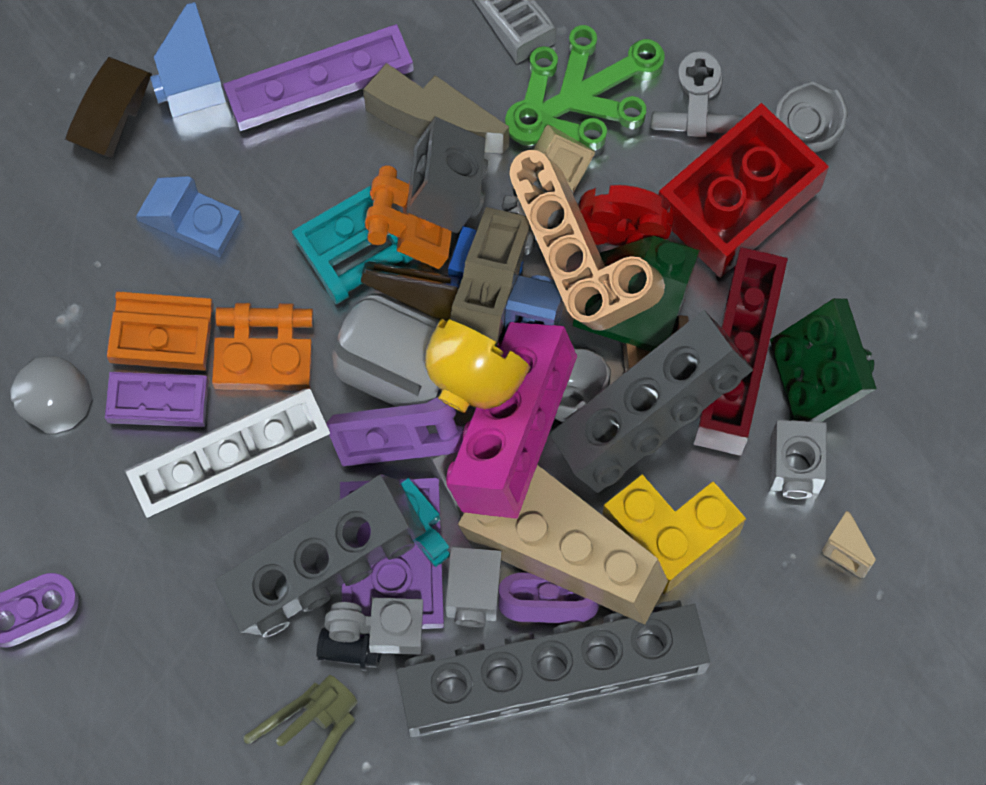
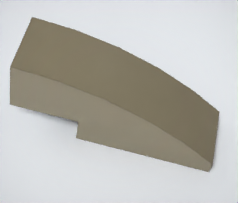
(412, 108)
(491, 272)

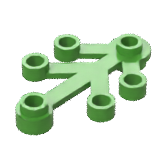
(581, 94)

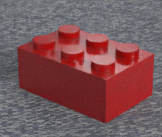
(742, 188)

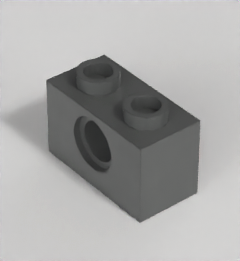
(447, 175)

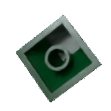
(657, 323)

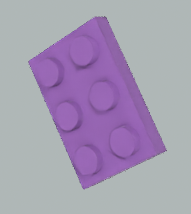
(403, 577)

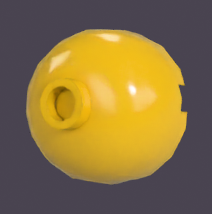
(471, 368)

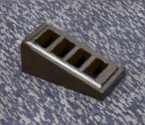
(419, 289)

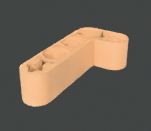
(572, 237)

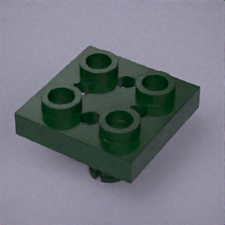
(833, 366)

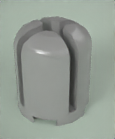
(385, 351)

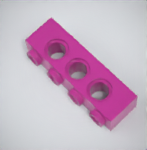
(507, 440)

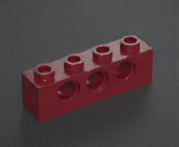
(749, 324)

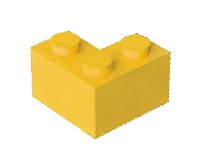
(680, 537)

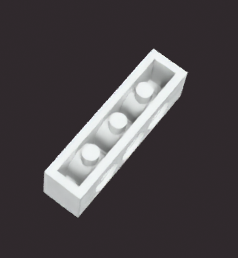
(227, 452)

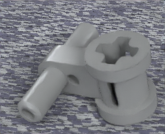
(697, 120)

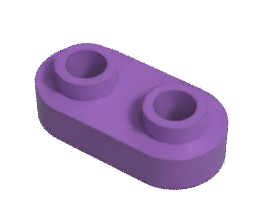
(534, 599)
(29, 608)

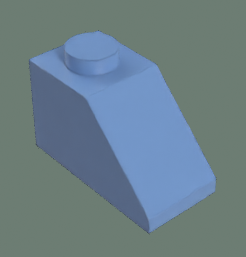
(187, 67)
(534, 302)

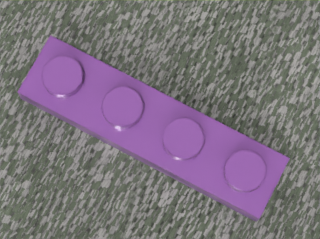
(315, 77)

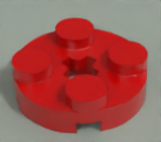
(625, 215)

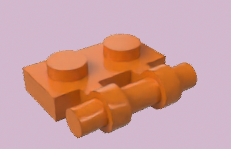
(416, 236)
(263, 362)

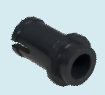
(347, 652)

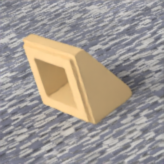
(566, 153)
(849, 548)

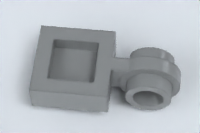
(393, 624)

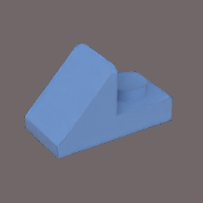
(188, 215)

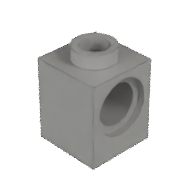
(803, 439)
(473, 586)

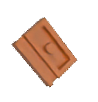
(160, 331)

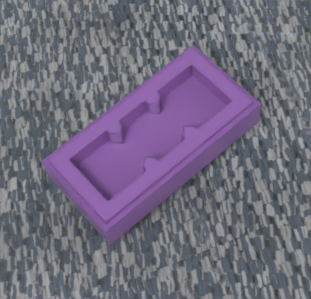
(156, 399)

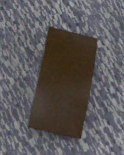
(106, 105)

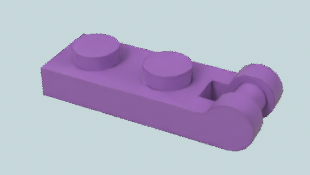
(395, 433)

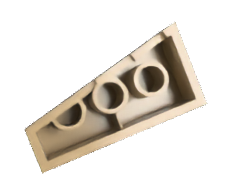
(572, 548)

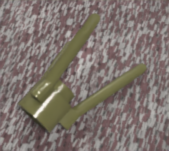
(325, 705)

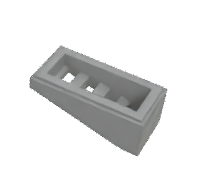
(521, 45)

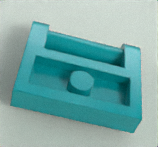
(339, 235)

